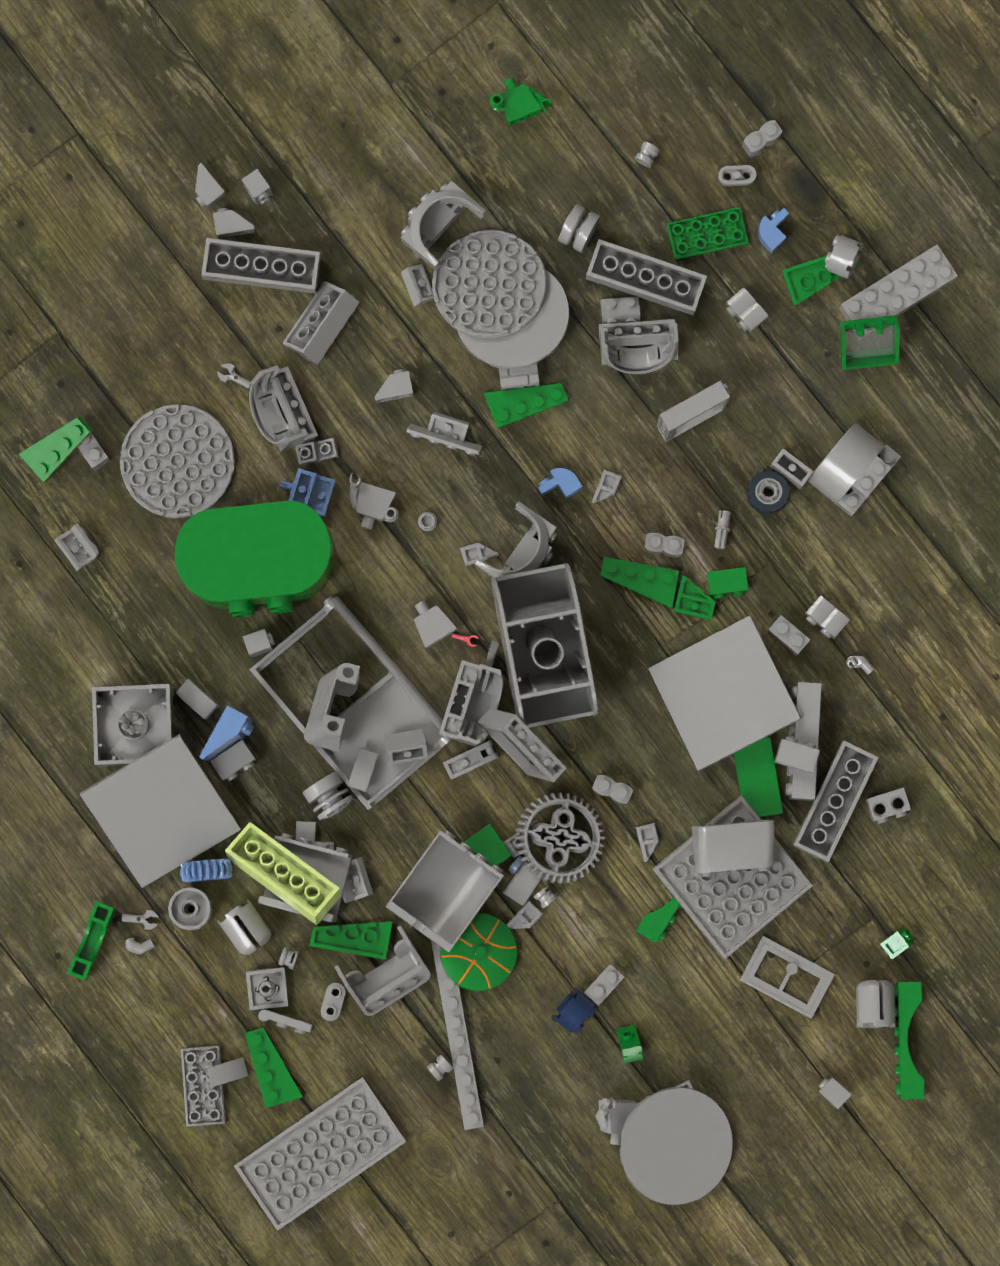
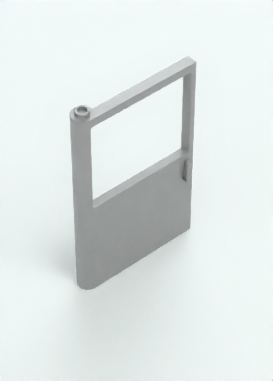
(383, 710)

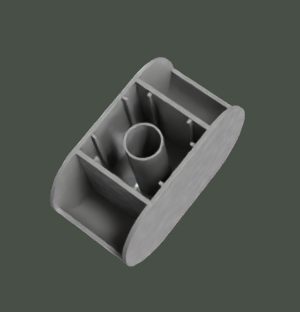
(544, 645)

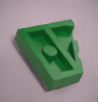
(693, 601)

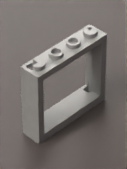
(693, 411)
(521, 745)

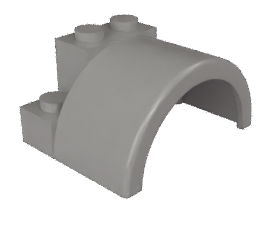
(853, 465)

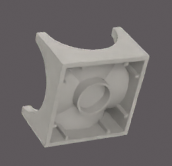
(116, 745)

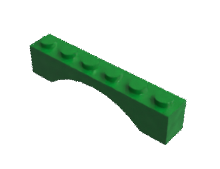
(654, 923)
(908, 998)

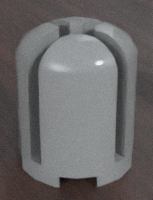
(237, 933)
(875, 1004)

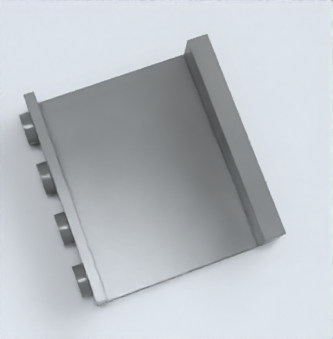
(328, 862)

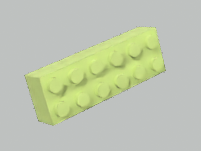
(283, 873)

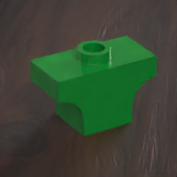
(629, 1044)

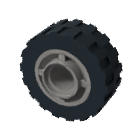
(771, 481)

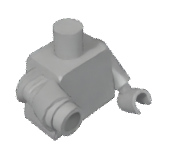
(372, 502)
(612, 1117)

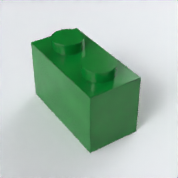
(727, 582)

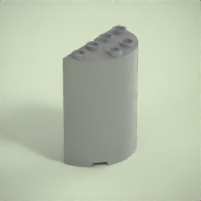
(445, 890)

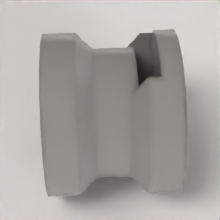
(545, 896)
(287, 956)

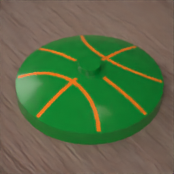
(481, 955)

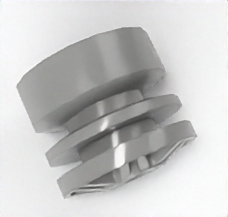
(328, 796)

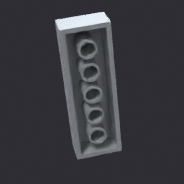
(261, 265)
(646, 277)
(902, 287)
(807, 701)
(835, 801)

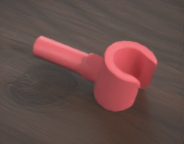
(465, 638)

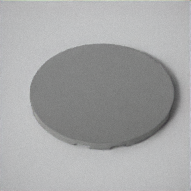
(489, 284)
(531, 343)
(177, 461)
(676, 1145)

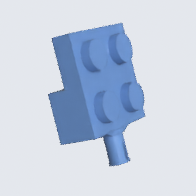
(311, 490)

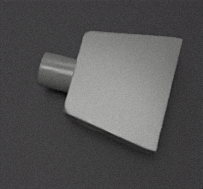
(432, 624)

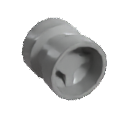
(647, 154)
(440, 1067)

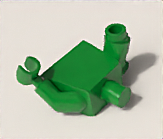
(519, 102)

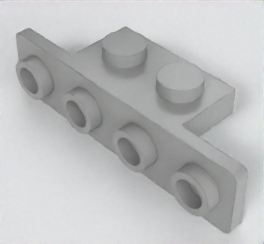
(446, 431)

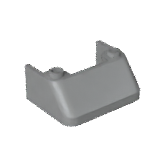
(389, 980)

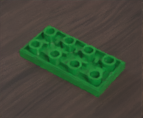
(707, 233)
(758, 778)
(489, 846)

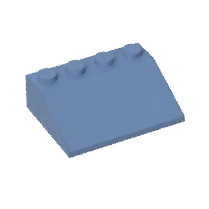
(229, 731)

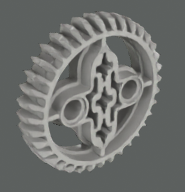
(564, 853)

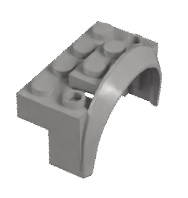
(638, 360)
(267, 412)

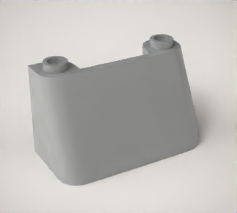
(733, 846)

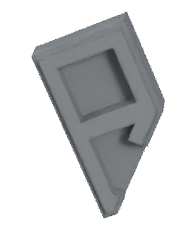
(607, 486)
(477, 551)
(492, 654)
(647, 839)
(525, 917)

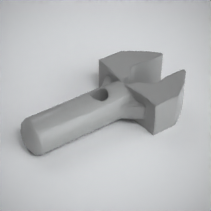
(238, 379)
(141, 919)

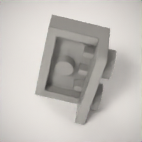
(620, 310)
(77, 547)
(357, 882)

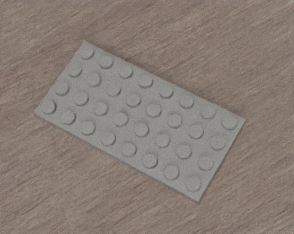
(320, 1153)

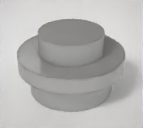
(427, 521)

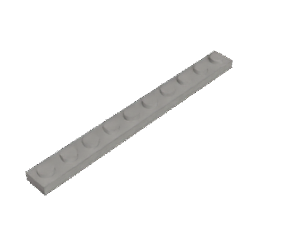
(459, 1046)

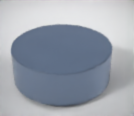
(516, 865)

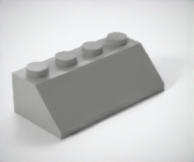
(321, 322)

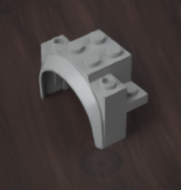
(434, 217)
(530, 552)
(471, 701)

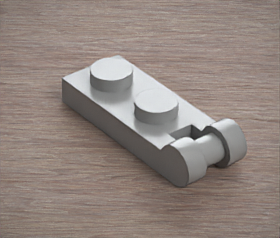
(470, 760)
(285, 1021)

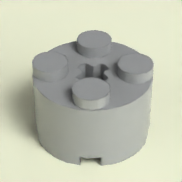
(844, 256)

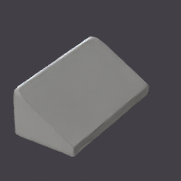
(417, 284)
(522, 884)

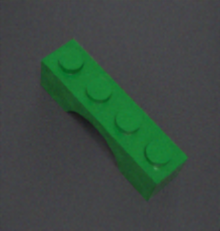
(92, 941)

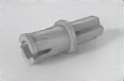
(722, 529)

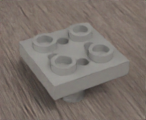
(267, 988)

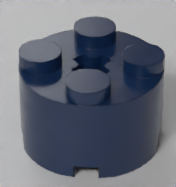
(574, 1011)

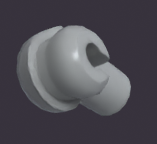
(860, 662)
(138, 948)

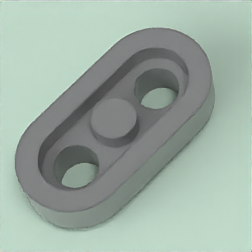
(736, 174)
(333, 1001)

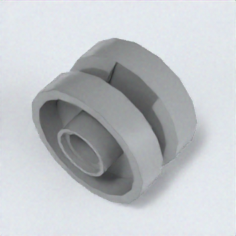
(580, 228)
(179, 906)

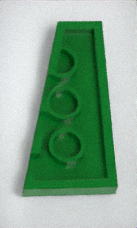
(273, 1076)

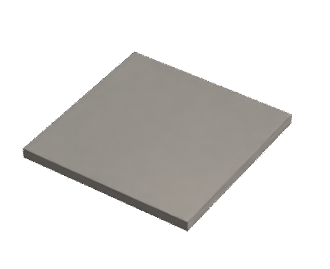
(724, 693)
(160, 811)

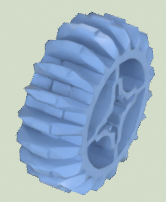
(206, 870)

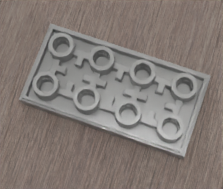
(202, 1102)

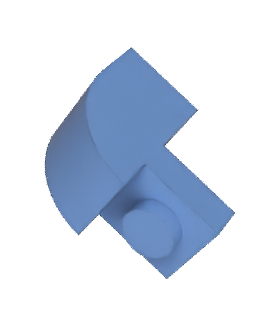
(768, 232)
(561, 478)

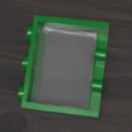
(869, 342)

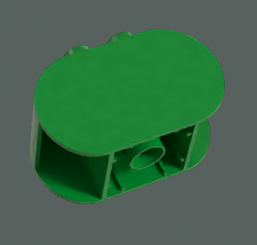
(255, 556)

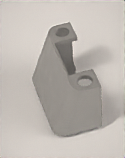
(339, 681)

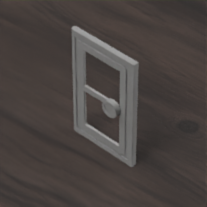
(792, 968)

